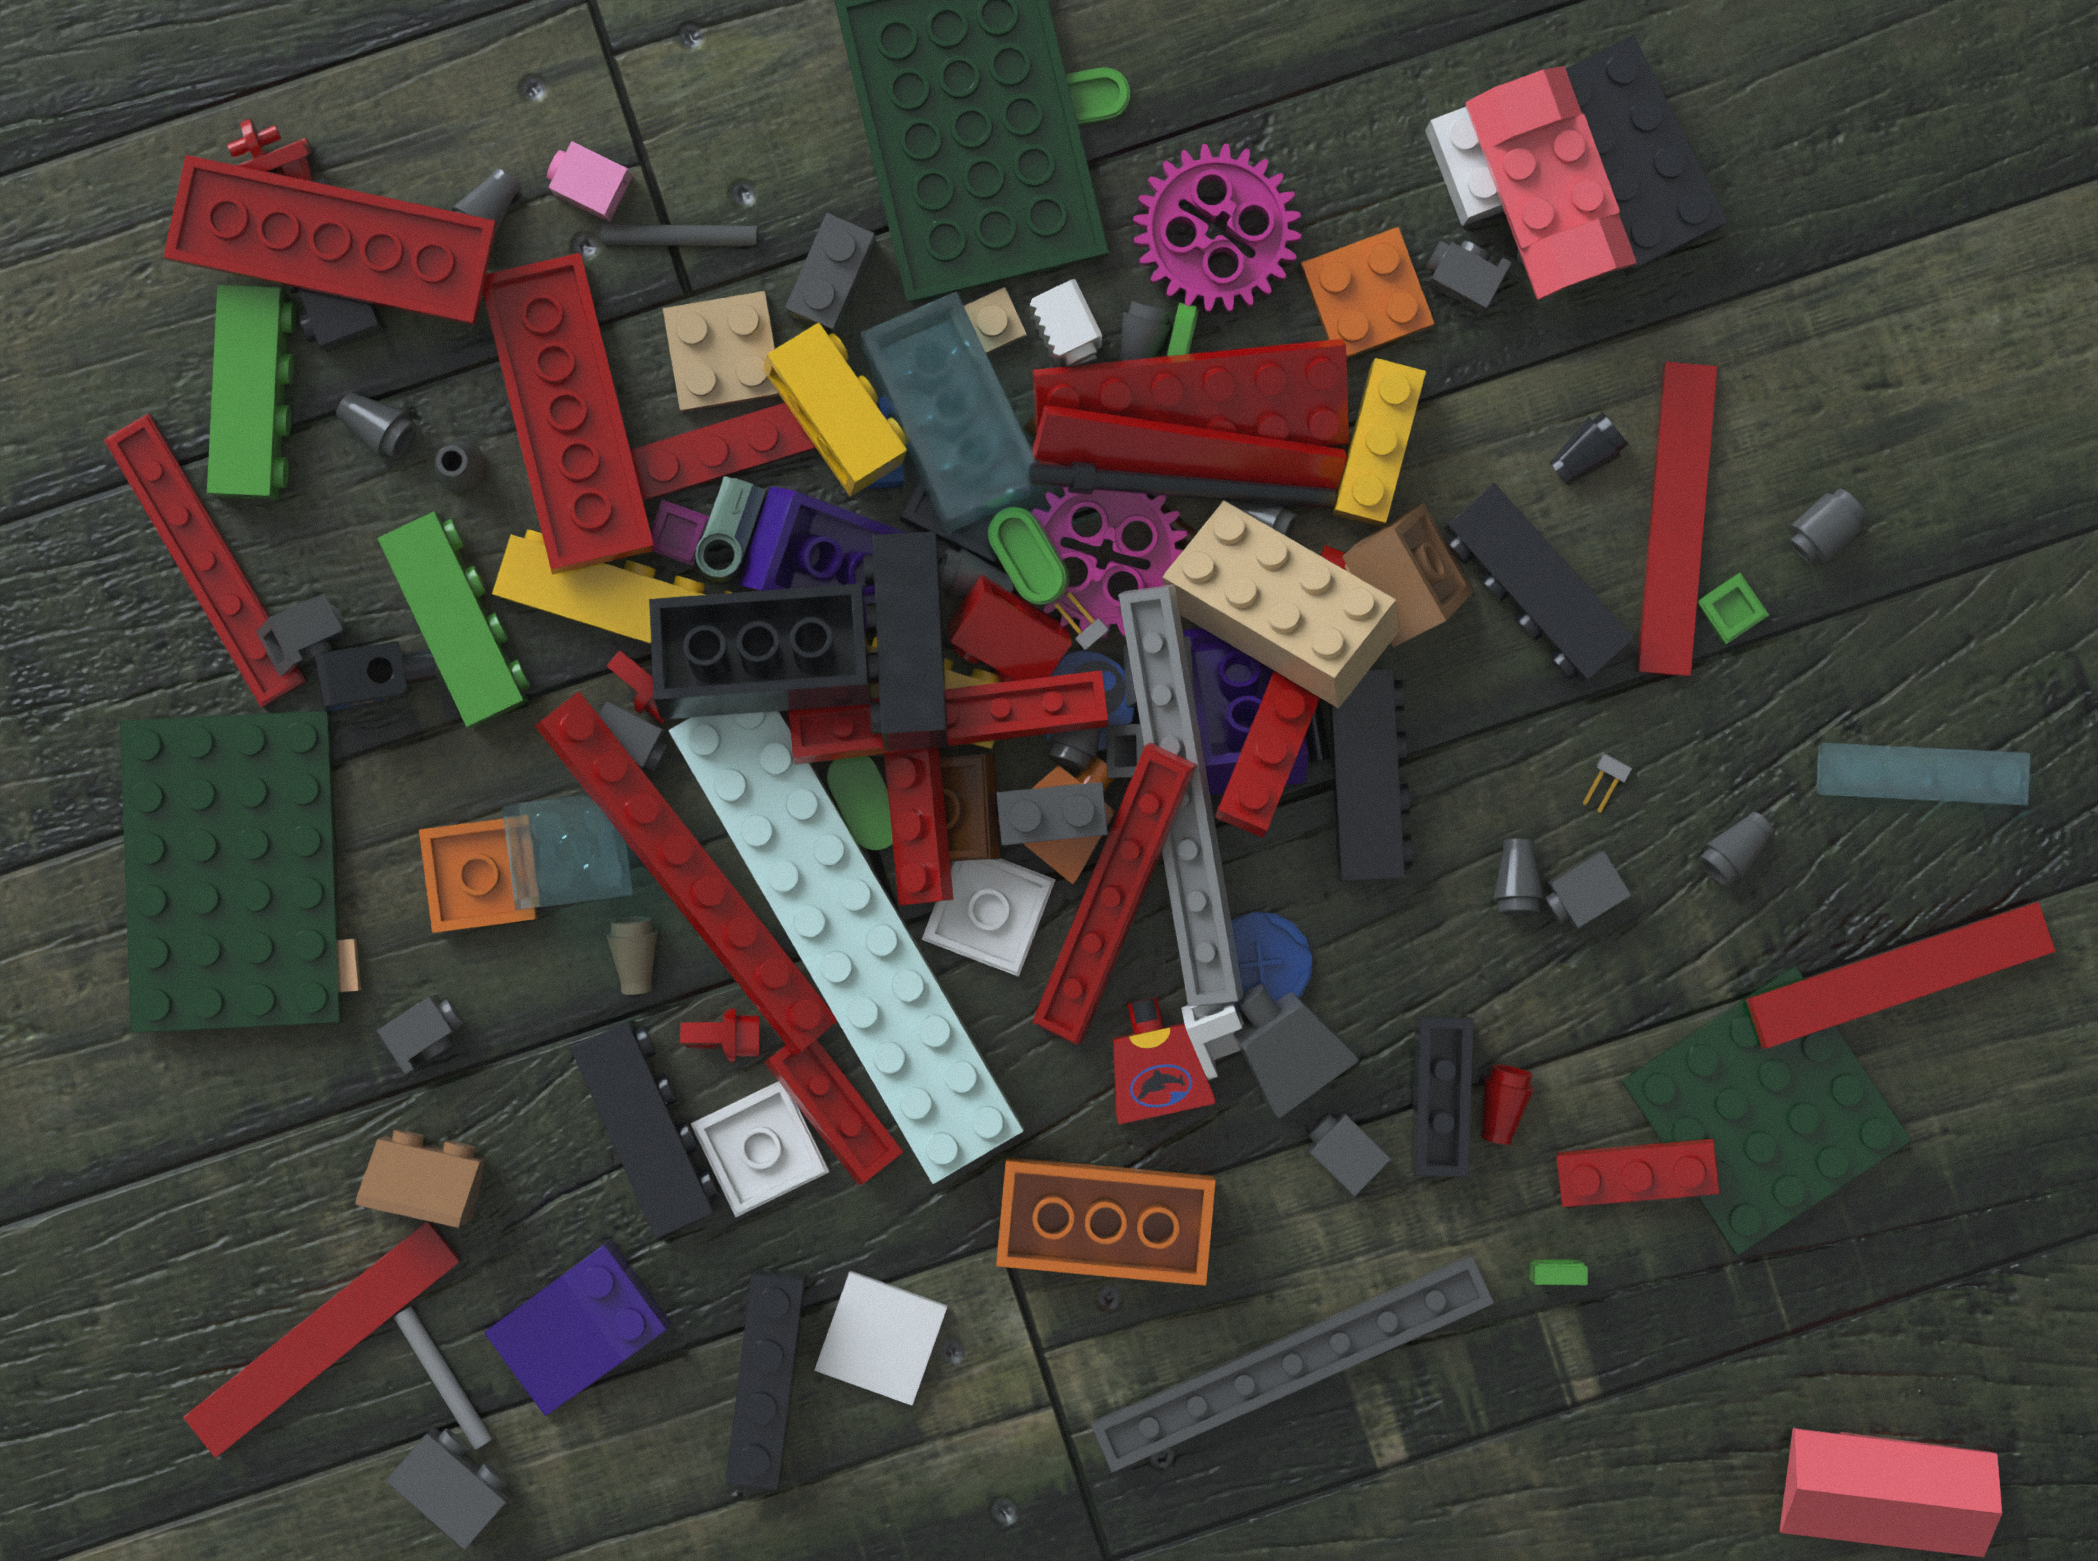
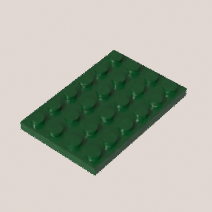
(971, 140)
(230, 871)

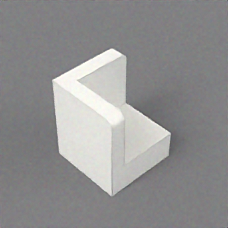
(1212, 1032)

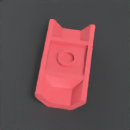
(1550, 181)

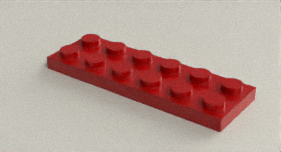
(330, 240)
(1258, 391)
(566, 413)

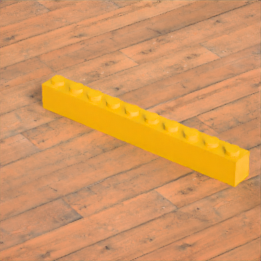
(620, 598)

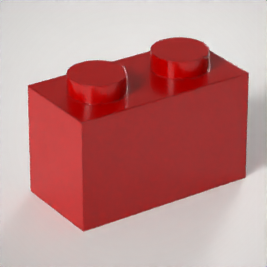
(1007, 633)

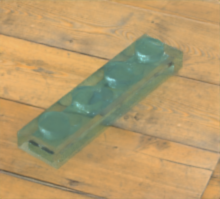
(1923, 774)

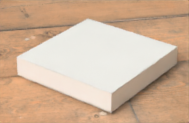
(991, 912)
(760, 1148)
(881, 1338)

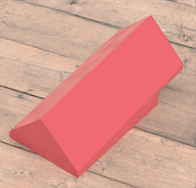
(1891, 1492)

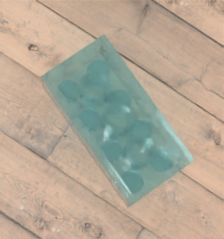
(950, 411)

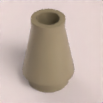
(633, 952)

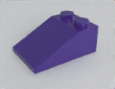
(809, 545)
(1226, 702)
(578, 1328)

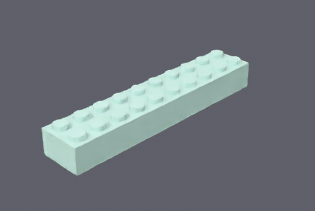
(850, 938)

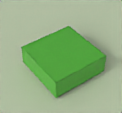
(1732, 608)
(1558, 1272)

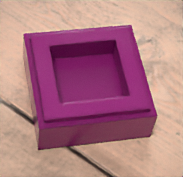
(677, 532)

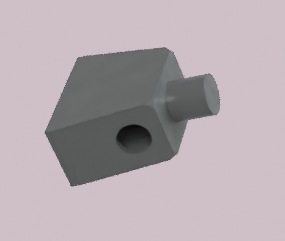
(1288, 1049)

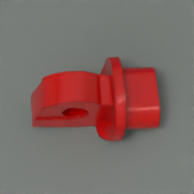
(639, 680)
(735, 1034)

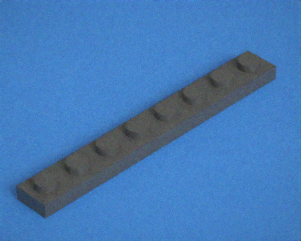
(1291, 1363)

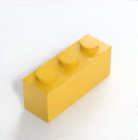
(836, 408)
(1378, 442)

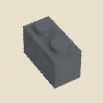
(831, 274)
(1052, 813)
(450, 1486)

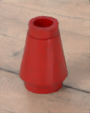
(1504, 1102)

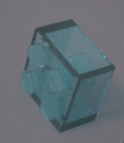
(564, 853)

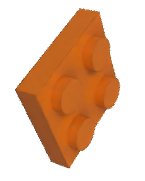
(1368, 292)
(469, 876)

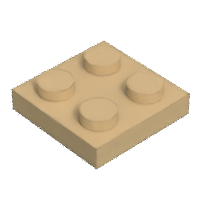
(720, 350)

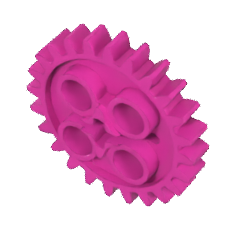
(1245, 191)
(1116, 512)

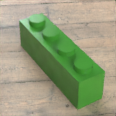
(249, 392)
(454, 619)

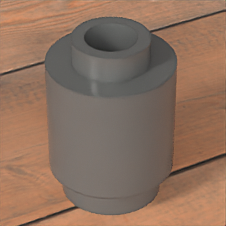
(1827, 527)

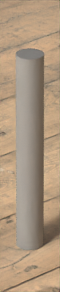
(443, 1377)

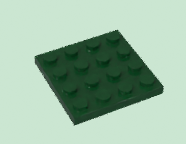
(1782, 1117)

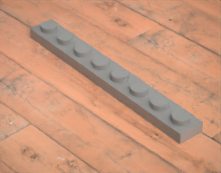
(1192, 845)

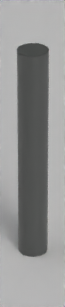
(679, 235)

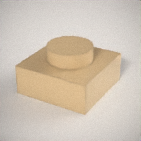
(995, 320)

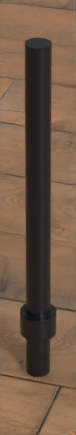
(1084, 478)

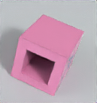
(588, 180)

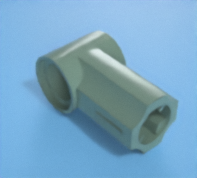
(731, 526)

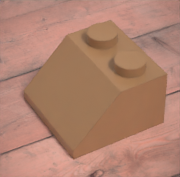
(1414, 568)
(422, 1179)

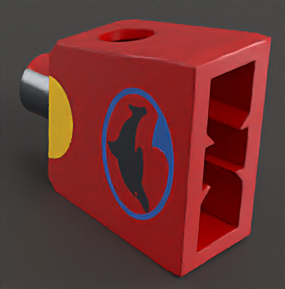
(1156, 1067)

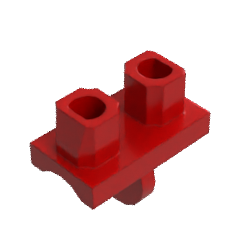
(288, 160)

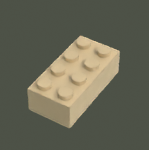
(1282, 604)

